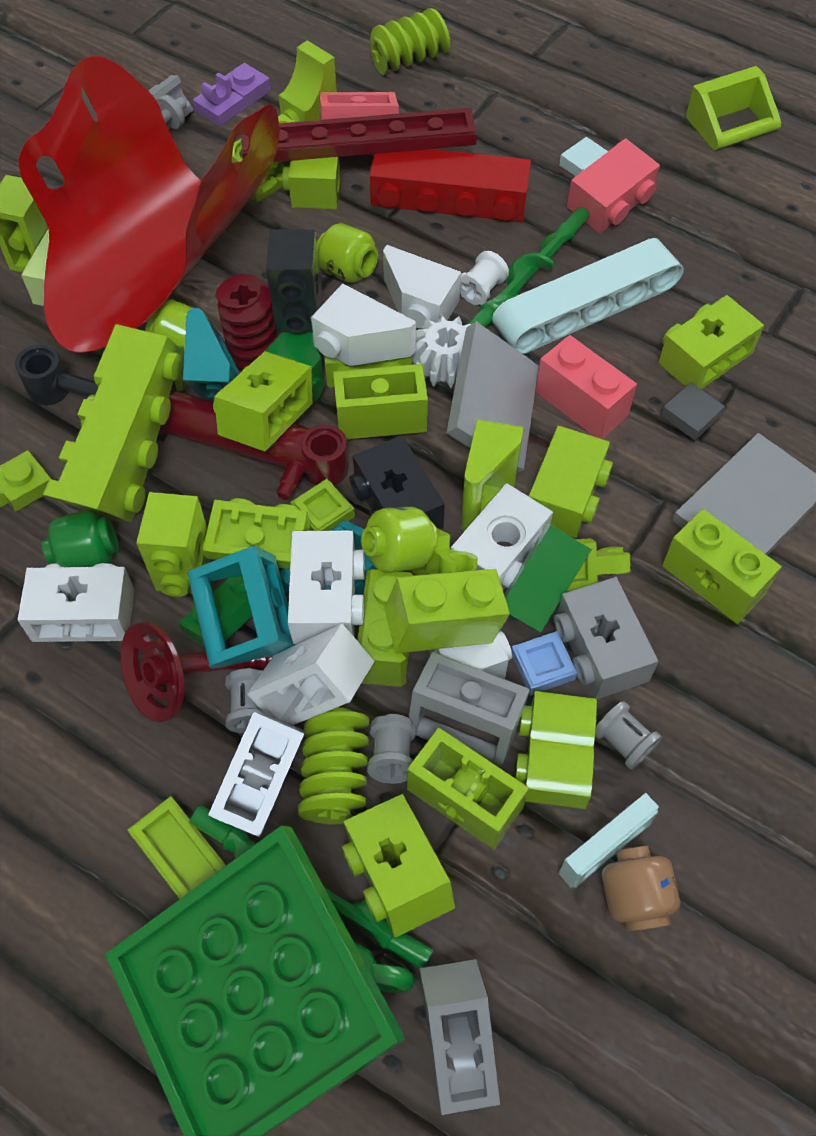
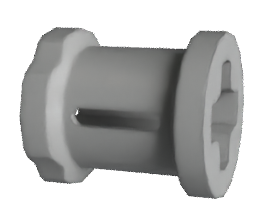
(241, 704)
(627, 735)
(391, 748)

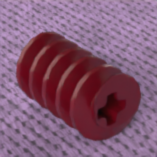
(246, 317)

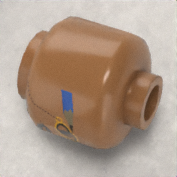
(640, 889)

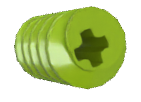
(409, 38)
(331, 765)

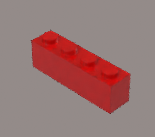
(451, 183)

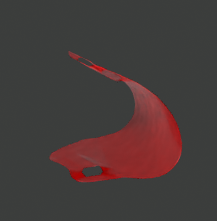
(129, 204)

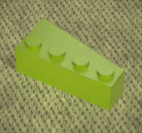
(120, 425)

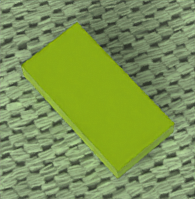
(176, 847)

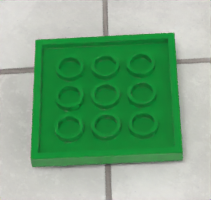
(252, 995)

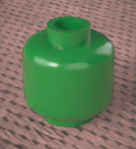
(80, 540)

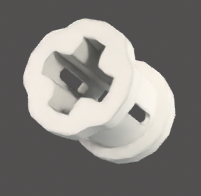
(481, 279)

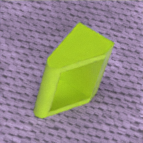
(728, 95)
(490, 466)

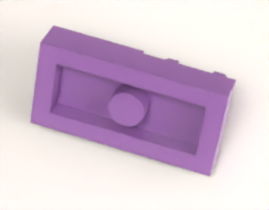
(231, 93)

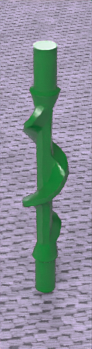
(526, 265)
(238, 842)

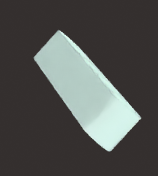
(587, 295)

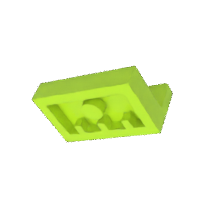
(243, 524)

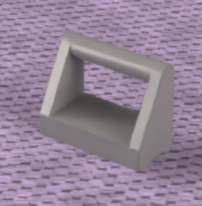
(471, 699)

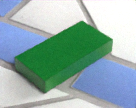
(545, 577)

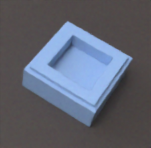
(543, 663)

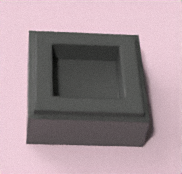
(692, 411)

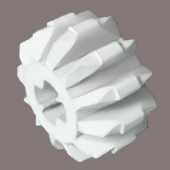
(440, 349)

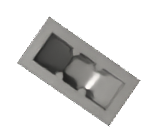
(460, 1036)

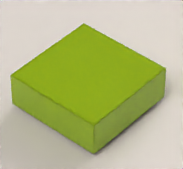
(324, 506)

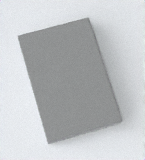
(492, 386)
(756, 494)

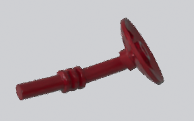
(162, 669)

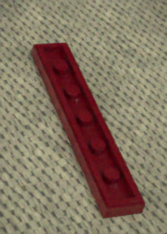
(373, 134)

